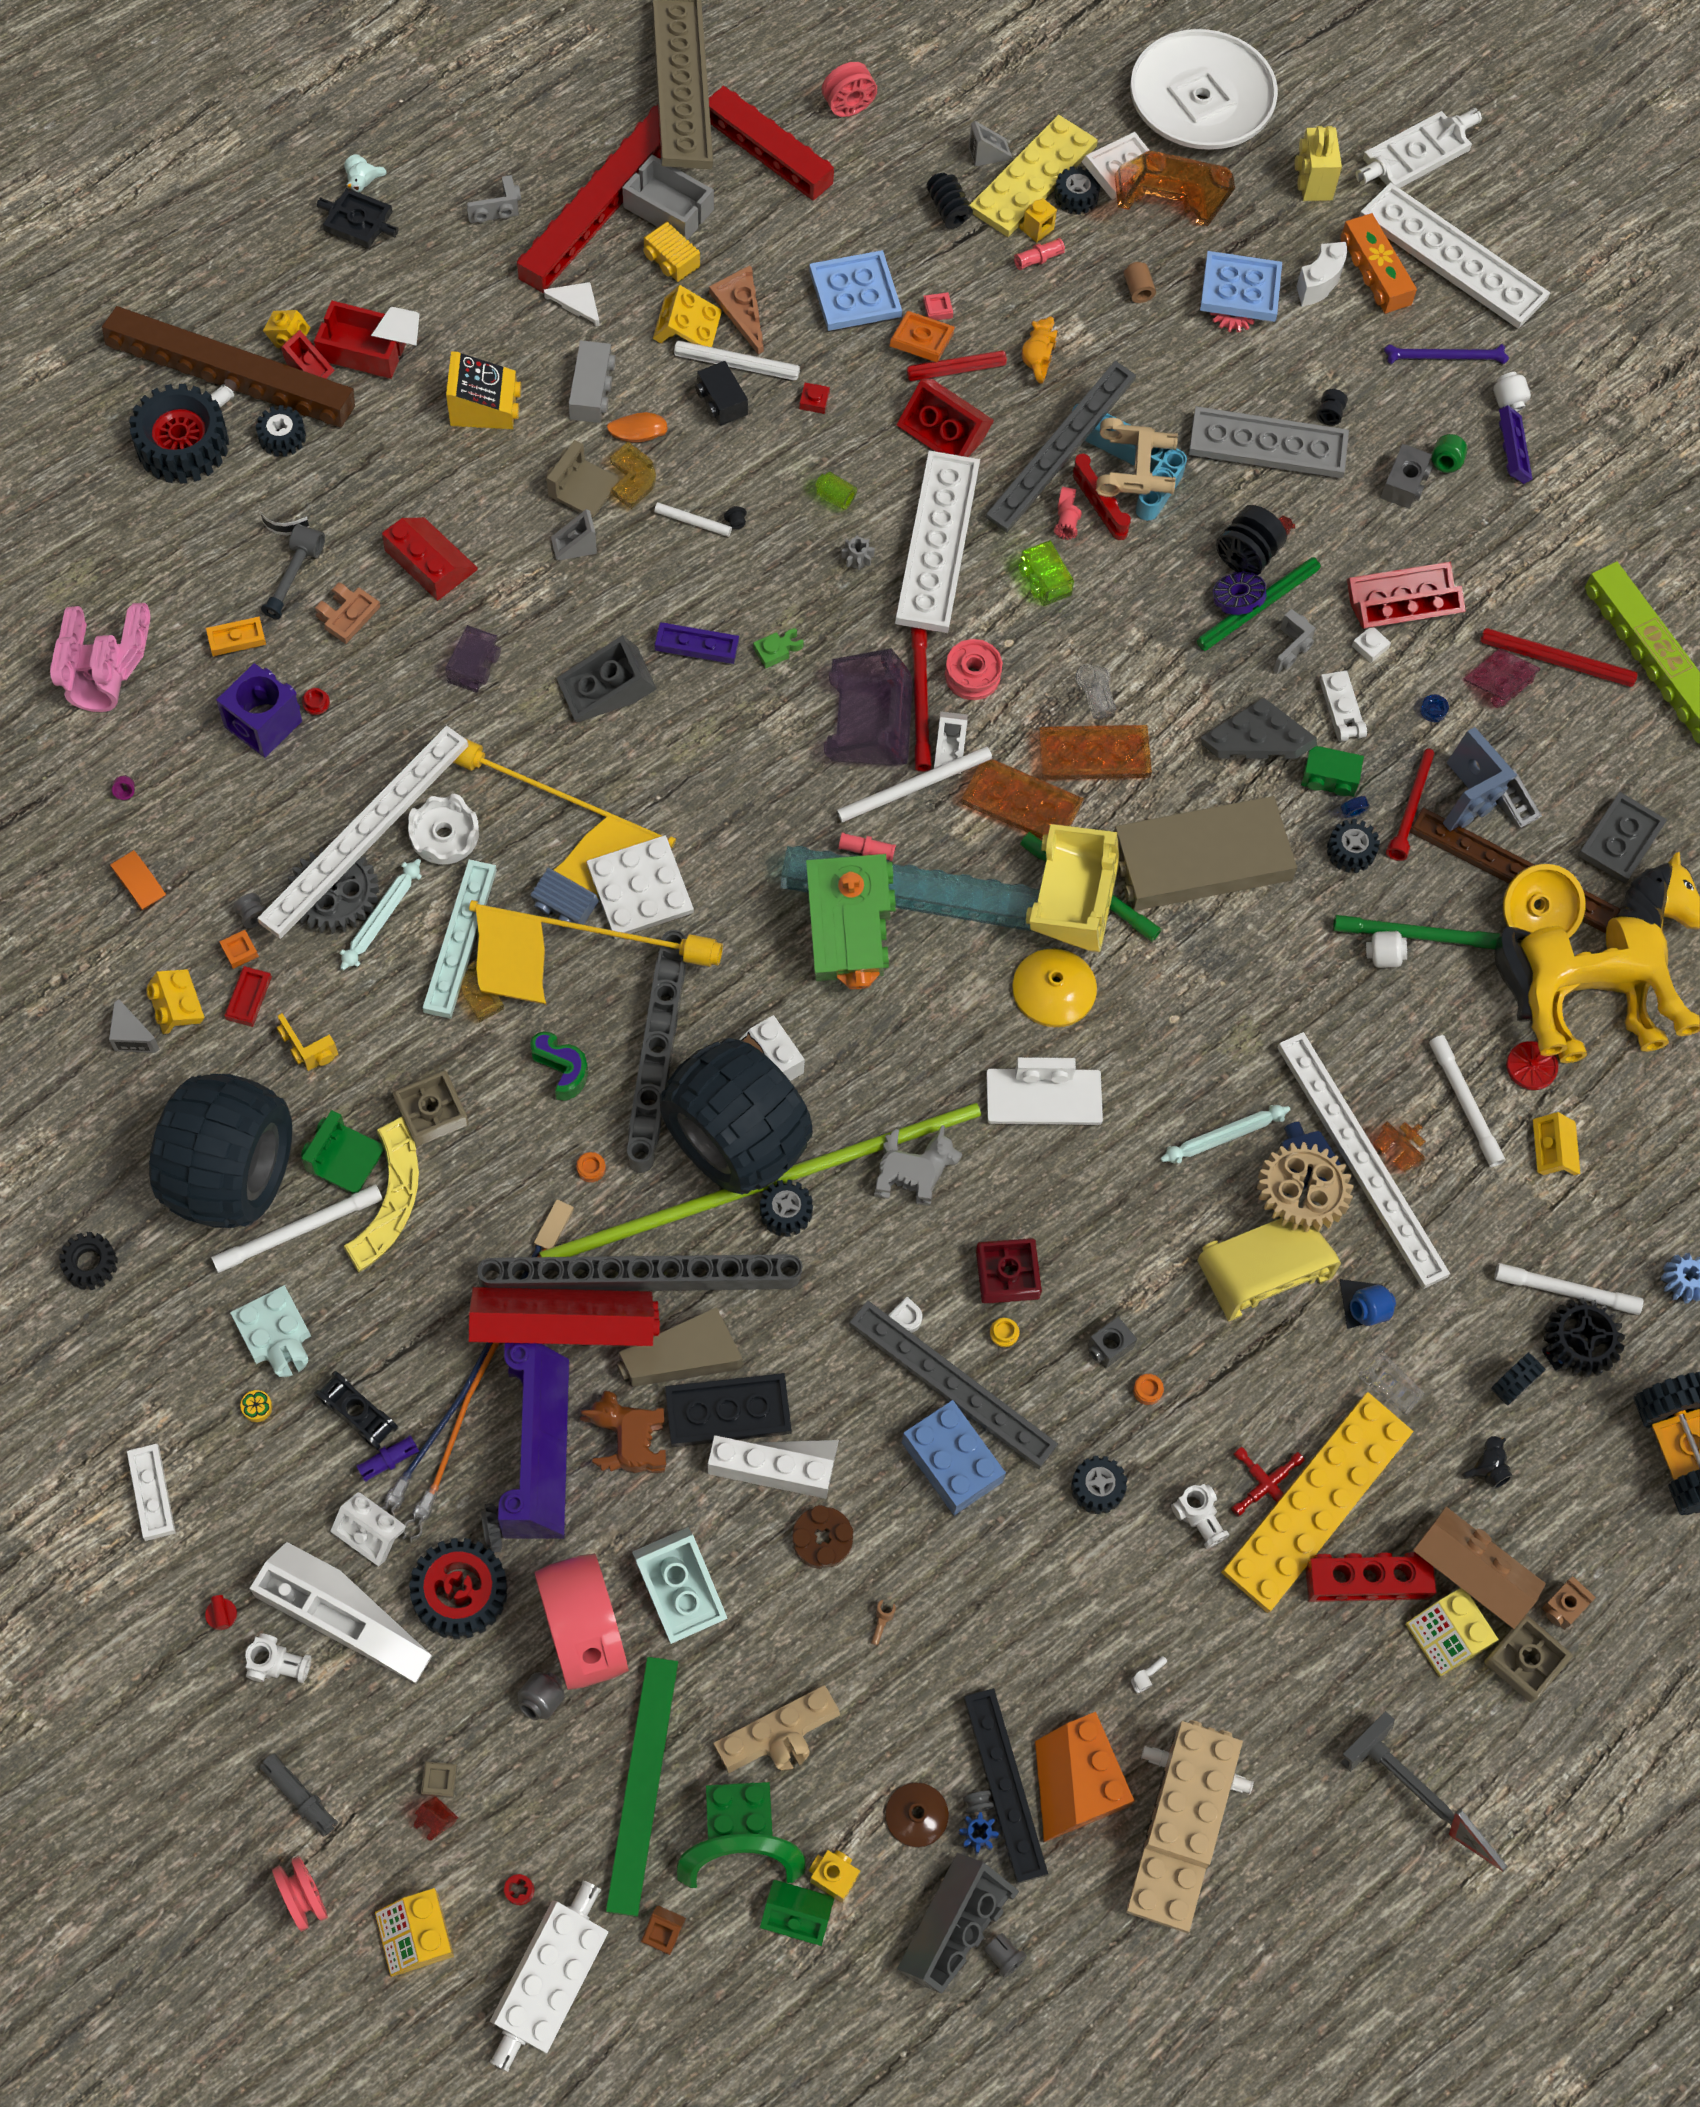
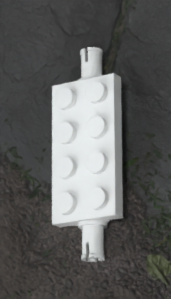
(1419, 149)
(548, 1977)

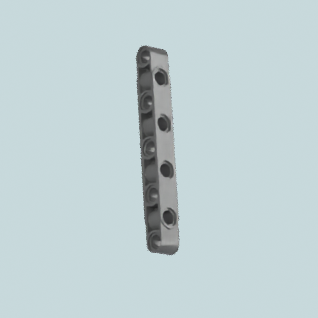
(655, 1067)

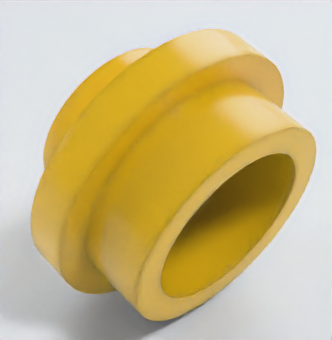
(1004, 1332)

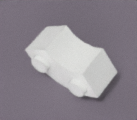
(1323, 274)

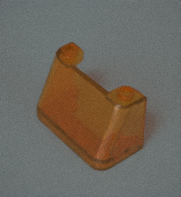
(1197, 184)

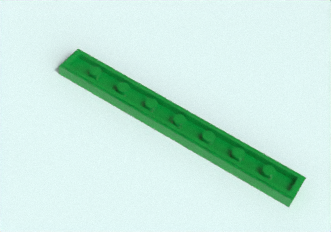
(642, 1787)

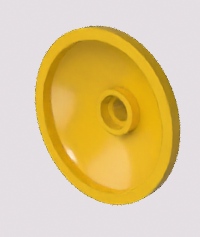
(1559, 895)
(1050, 1001)

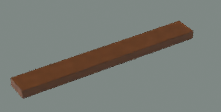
(1496, 860)

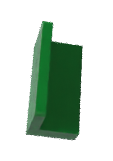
(797, 1912)

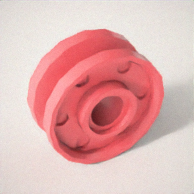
(849, 89)
(968, 683)
(299, 1893)

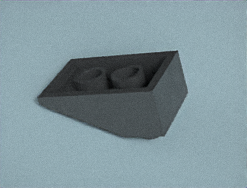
(606, 680)

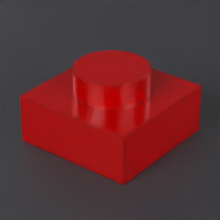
(814, 398)

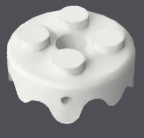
(438, 814)

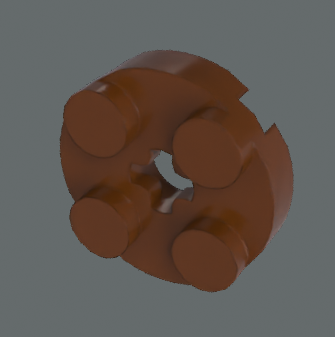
(821, 1520)

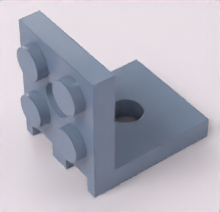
(1484, 783)

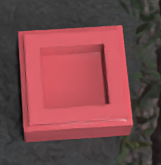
(938, 306)

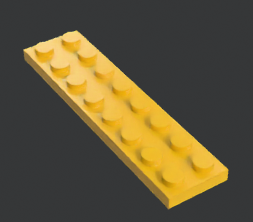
(1317, 1502)

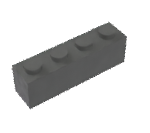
(955, 1922)

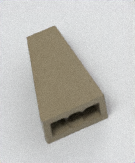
(682, 1352)

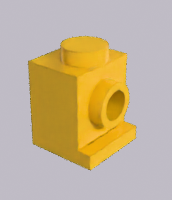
(1035, 216)

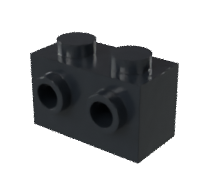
(722, 393)

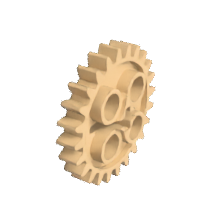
(1330, 1194)

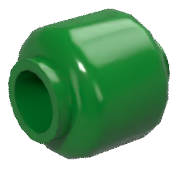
(1449, 453)

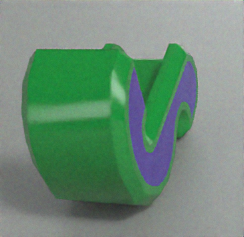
(563, 1058)

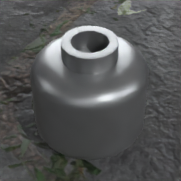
(540, 1696)

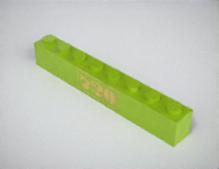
(1648, 641)

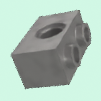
(1401, 488)

